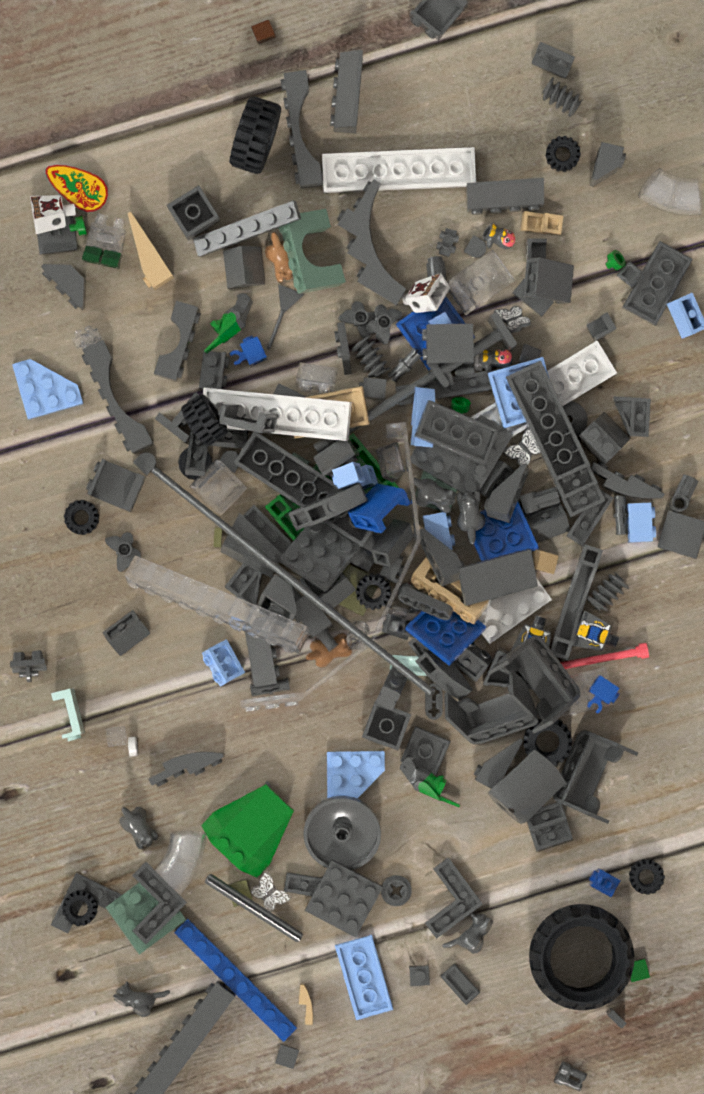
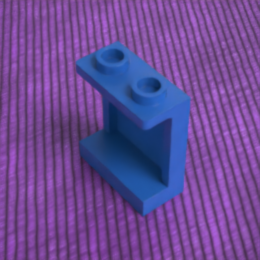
(380, 502)

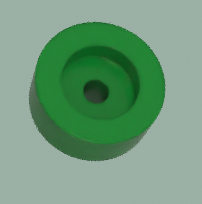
(79, 225)
(615, 260)
(460, 404)

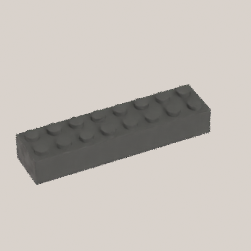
(294, 481)

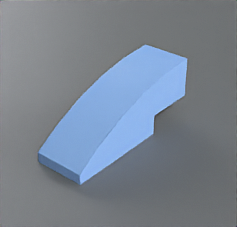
(421, 397)

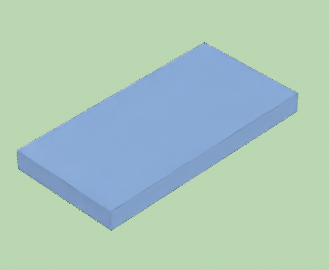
(364, 977)

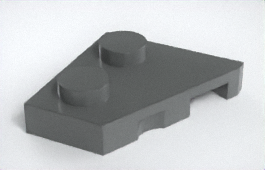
(343, 350)
(634, 414)
(245, 584)

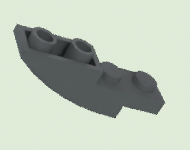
(634, 487)
(328, 507)
(445, 676)
(192, 762)

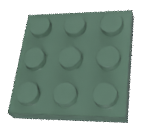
(130, 910)

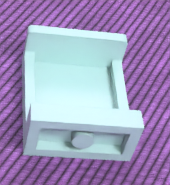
(73, 712)

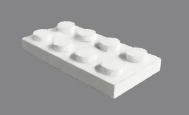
(509, 610)

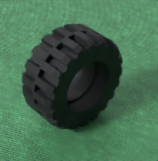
(255, 135)

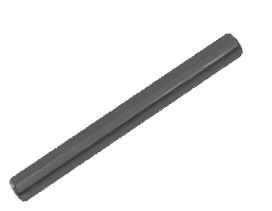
(253, 907)

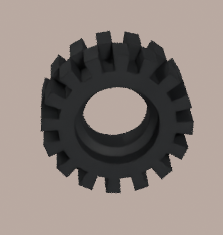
(570, 145)
(70, 513)
(373, 602)
(635, 881)
(68, 908)

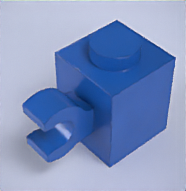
(252, 351)
(603, 691)
(604, 882)

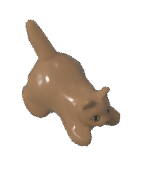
(277, 255)
(323, 656)

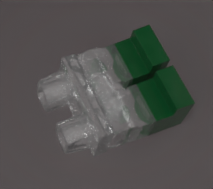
(105, 236)

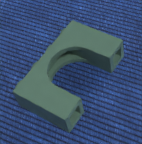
(306, 275)

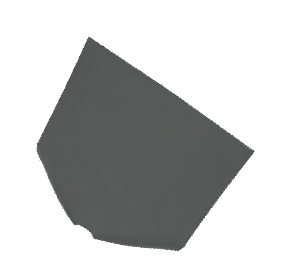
(527, 787)

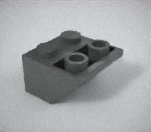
(335, 456)

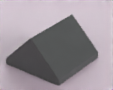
(244, 267)

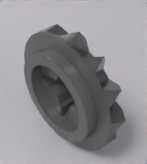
(395, 900)

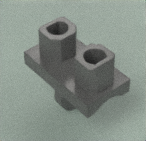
(396, 626)
(28, 668)

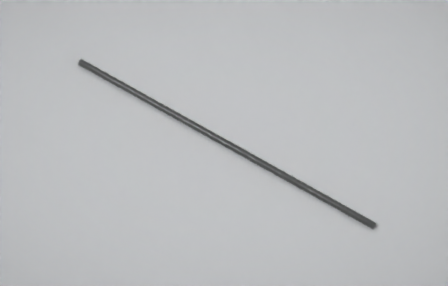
(294, 582)

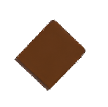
(263, 31)

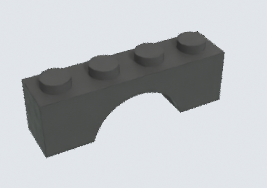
(170, 365)

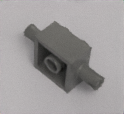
(315, 619)

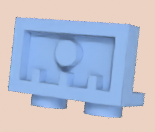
(222, 663)

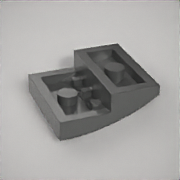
(682, 535)
(549, 827)

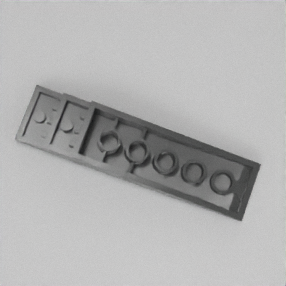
(555, 439)

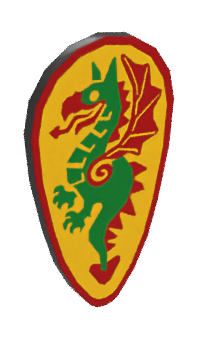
(78, 186)

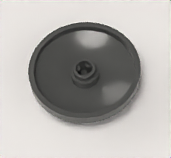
(342, 831)

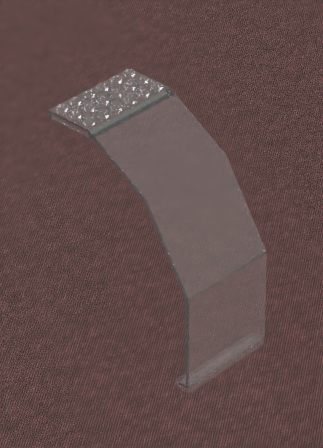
(393, 433)

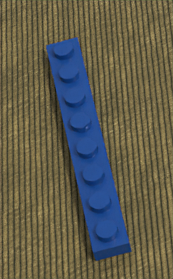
(236, 980)

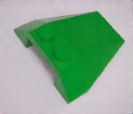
(249, 829)

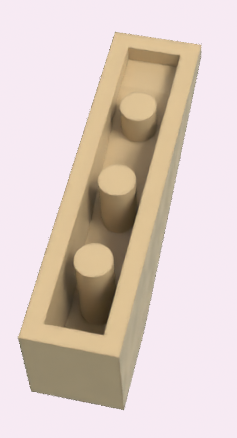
(153, 266)

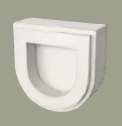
(132, 746)

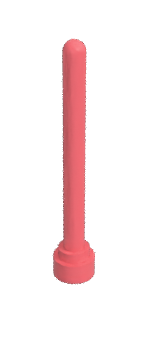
(639, 651)

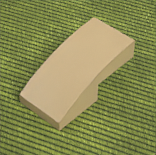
(541, 223)
(305, 999)

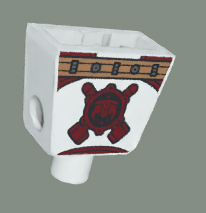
(50, 212)
(427, 294)

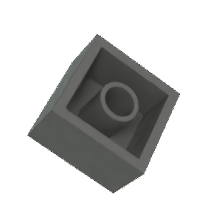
(193, 213)
(386, 726)

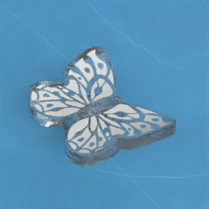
(269, 893)

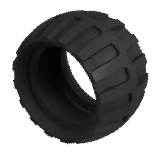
(586, 997)

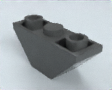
(67, 282)

